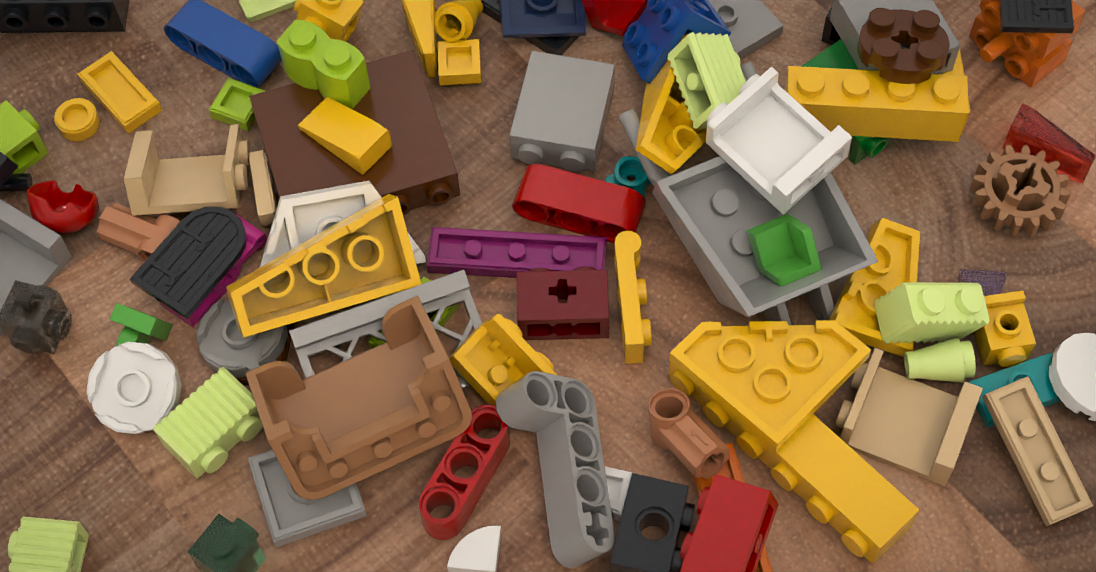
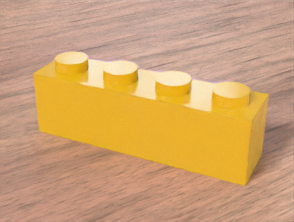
(881, 108)

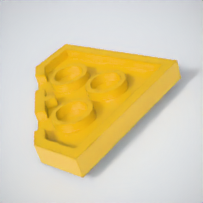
(770, 370)

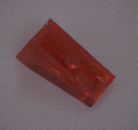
(1041, 134)

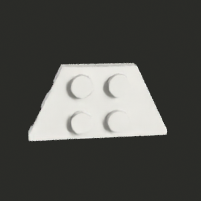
(312, 212)

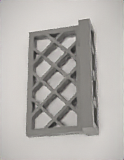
(367, 320)

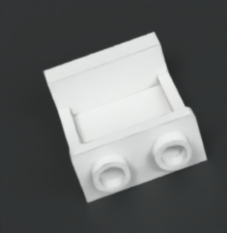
(775, 141)

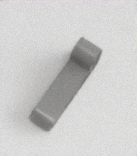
(570, 461)

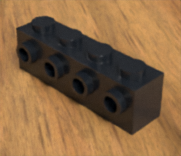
(63, 16)

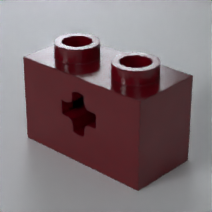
(581, 317)

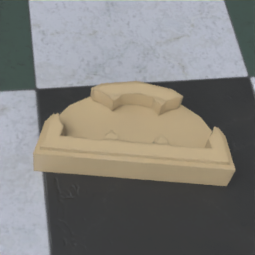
(264, 194)

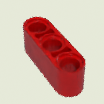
(577, 203)
(464, 493)

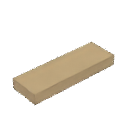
(1037, 451)

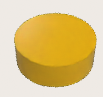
(77, 119)

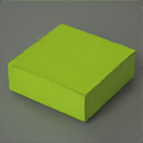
(234, 104)

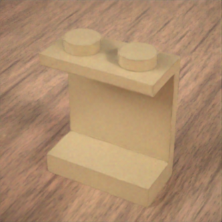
(186, 182)
(906, 421)

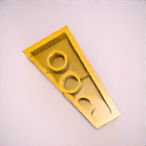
(336, 269)

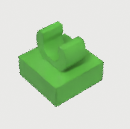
(138, 325)

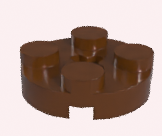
(920, 30)

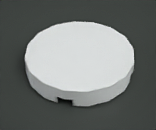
(1075, 373)
(133, 387)

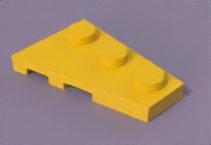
(898, 259)

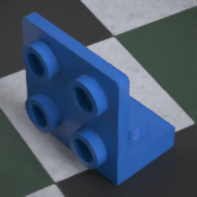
(662, 28)

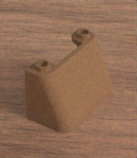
(363, 409)

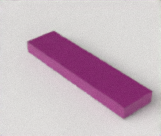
(510, 252)

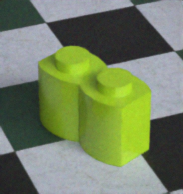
(323, 63)

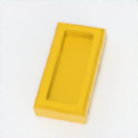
(120, 92)

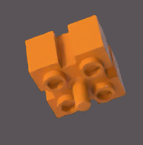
(1025, 54)

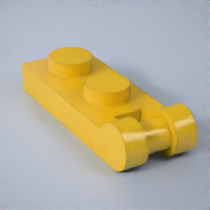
(631, 294)

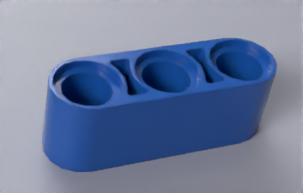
(223, 42)

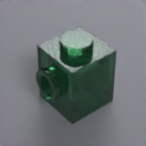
(227, 547)

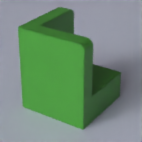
(784, 249)

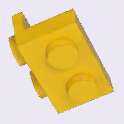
(497, 358)

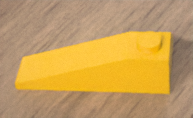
(665, 125)

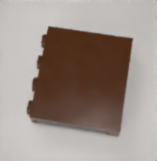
(414, 168)

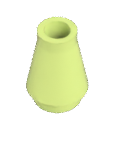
(943, 361)

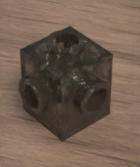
(35, 318)

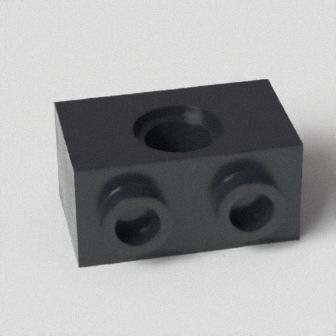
(651, 504)

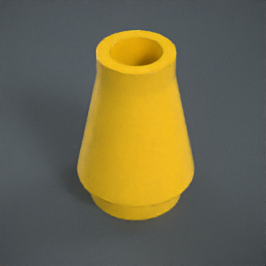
(457, 19)

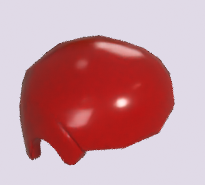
(62, 210)

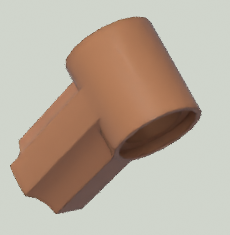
(134, 233)
(685, 434)

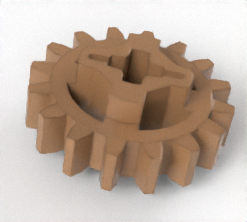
(1004, 175)

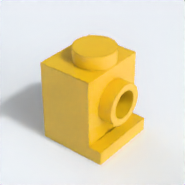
(1003, 345)

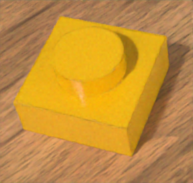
(459, 62)

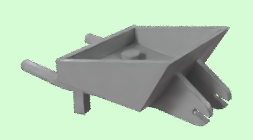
(716, 207)

